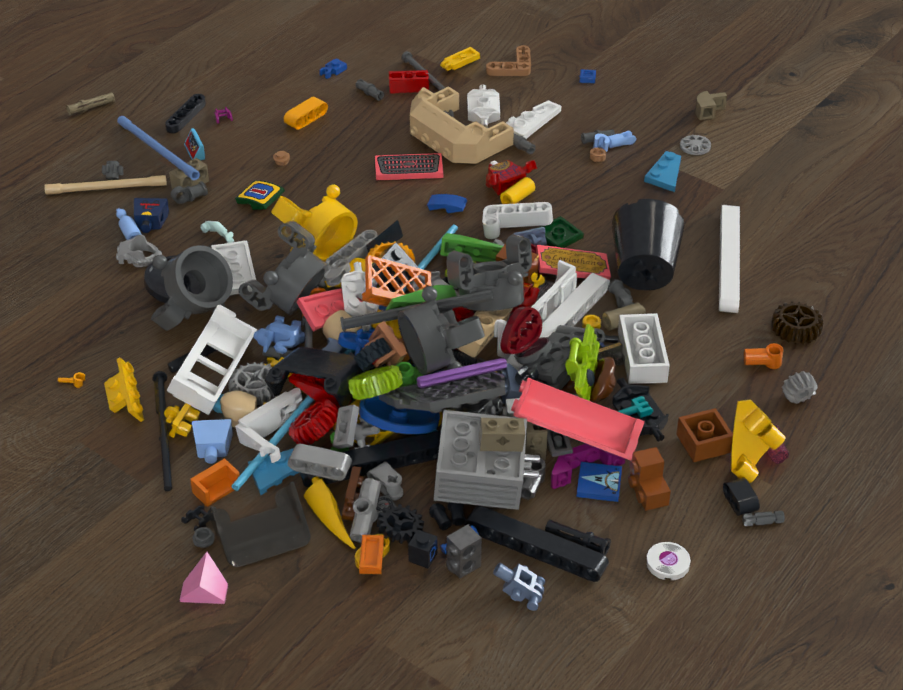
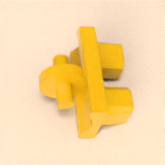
(178, 418)

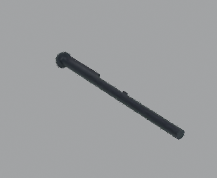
(159, 379)

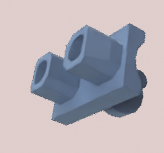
(536, 235)

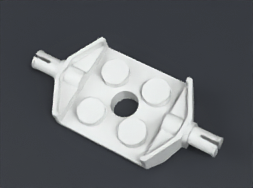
(483, 106)
(353, 286)

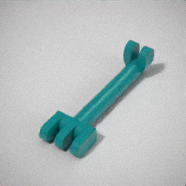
(639, 406)

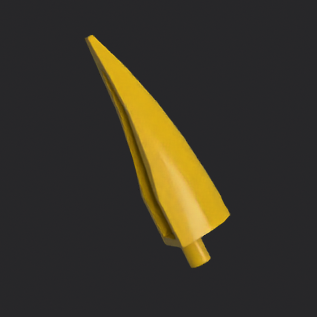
(326, 509)

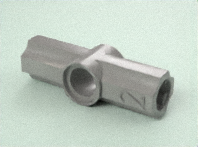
(365, 509)

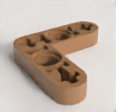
(521, 67)

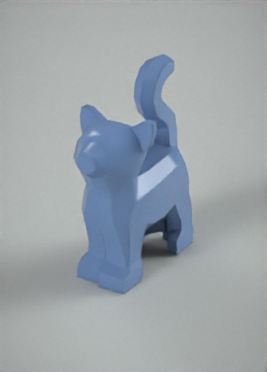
(281, 334)

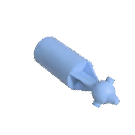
(127, 224)

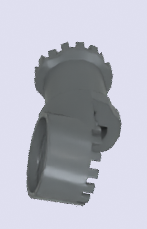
(189, 193)
(622, 294)

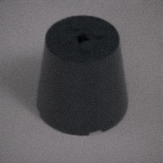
(647, 243)

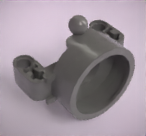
(501, 277)
(292, 278)
(214, 281)
(433, 333)

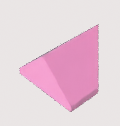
(204, 583)

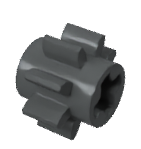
(112, 170)

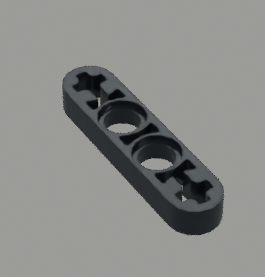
(194, 104)

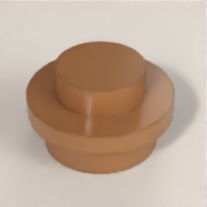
(281, 158)

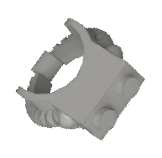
(133, 250)

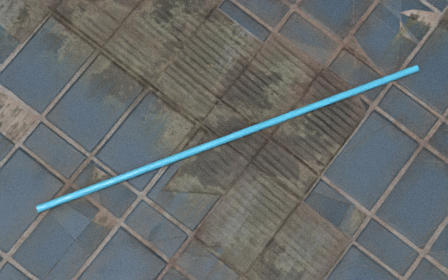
(308, 400)

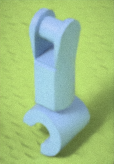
(612, 141)

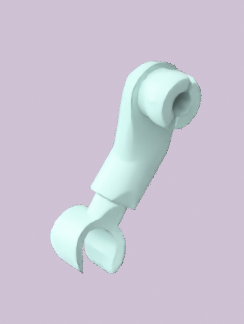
(215, 226)

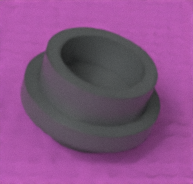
(203, 537)

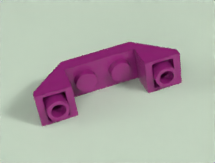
(565, 463)

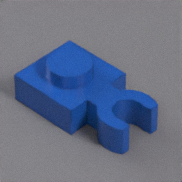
(333, 67)

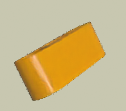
(305, 113)

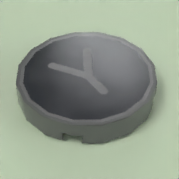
(542, 345)

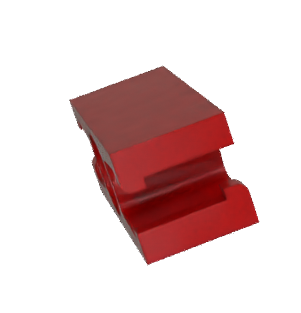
(408, 81)

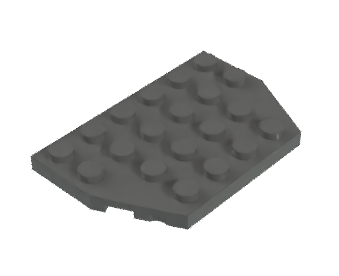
(448, 394)

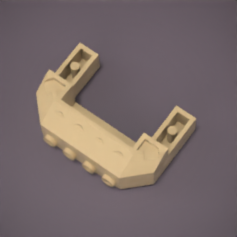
(451, 137)

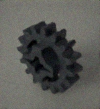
(399, 523)

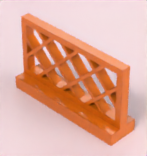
(382, 295)

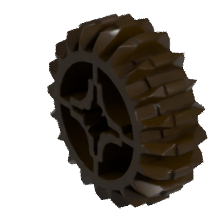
(797, 322)

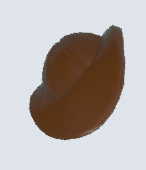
(603, 383)

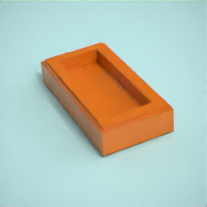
(371, 554)

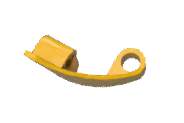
(751, 439)

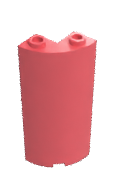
(578, 418)

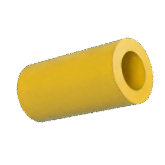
(518, 191)

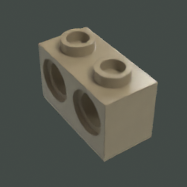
(178, 177)

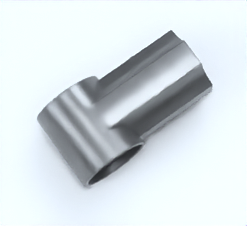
(531, 485)

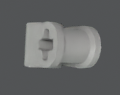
(389, 480)

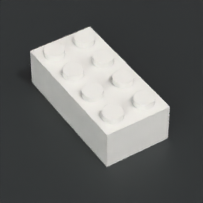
(643, 348)

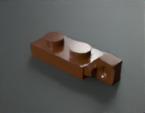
(352, 495)

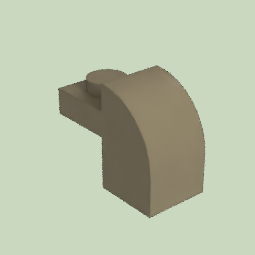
(708, 104)

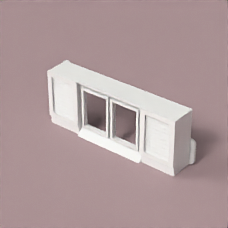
(549, 302)
(225, 335)

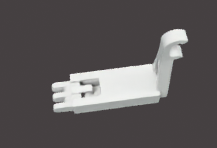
(266, 420)

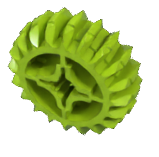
(375, 382)

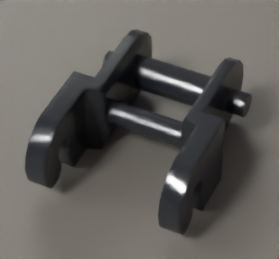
(195, 514)

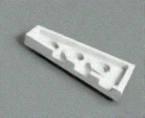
(533, 120)

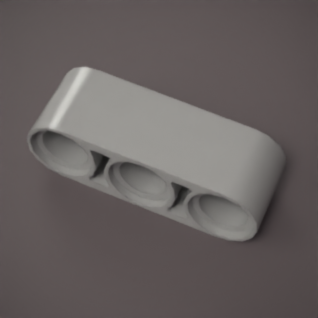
(319, 462)

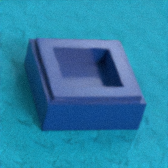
(587, 76)

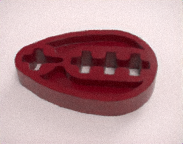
(511, 339)

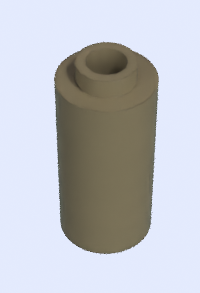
(611, 318)

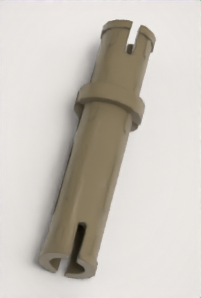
(73, 108)

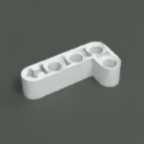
(515, 216)

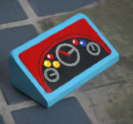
(194, 146)

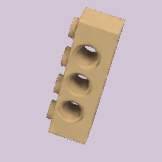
(487, 321)

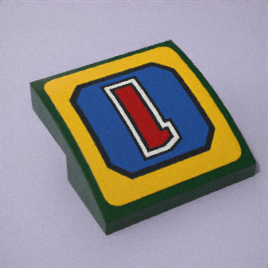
(260, 194)

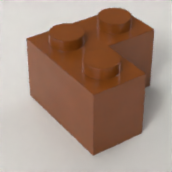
(648, 479)

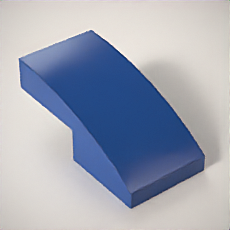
(451, 203)

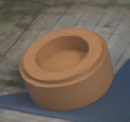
(597, 154)

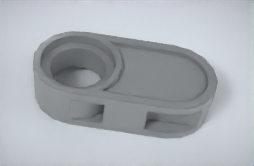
(336, 271)

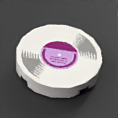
(668, 560)

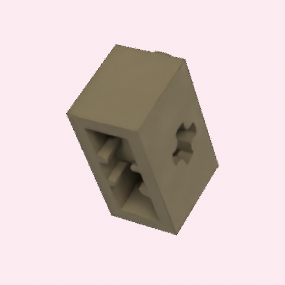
(502, 434)

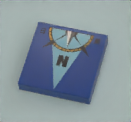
(599, 481)

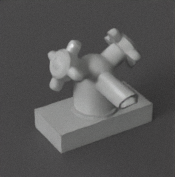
(349, 430)

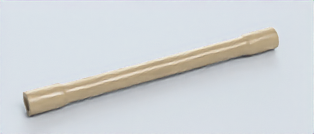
(110, 184)

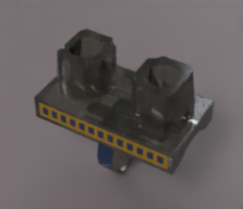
(614, 351)

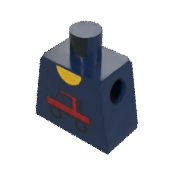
(150, 213)

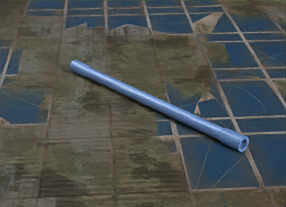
(187, 169)

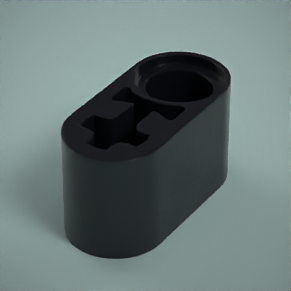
(741, 496)

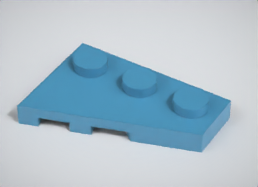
(665, 171)
(272, 473)

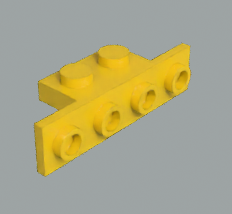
(122, 391)

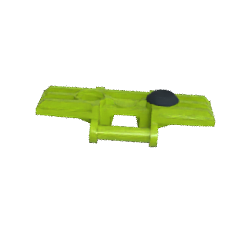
(583, 362)

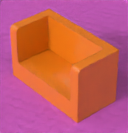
(214, 482)

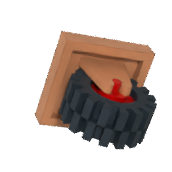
(381, 349)

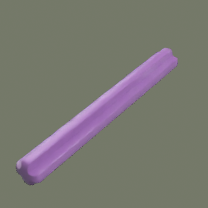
(461, 372)

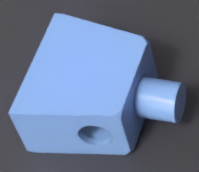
(212, 438)

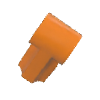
(769, 356)

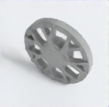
(695, 145)

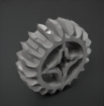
(253, 379)

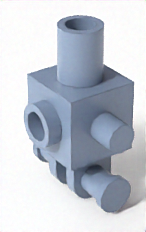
(521, 584)

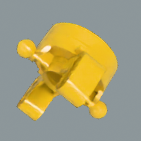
(328, 222)

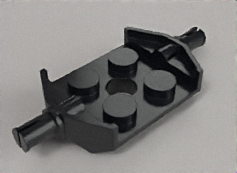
(653, 422)

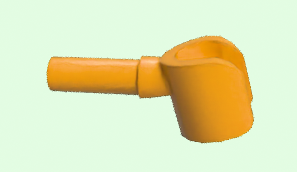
(77, 379)

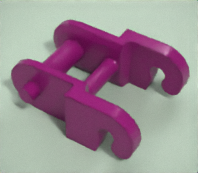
(226, 111)

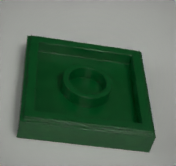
(561, 233)

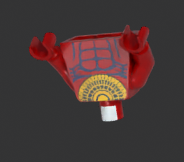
(506, 174)

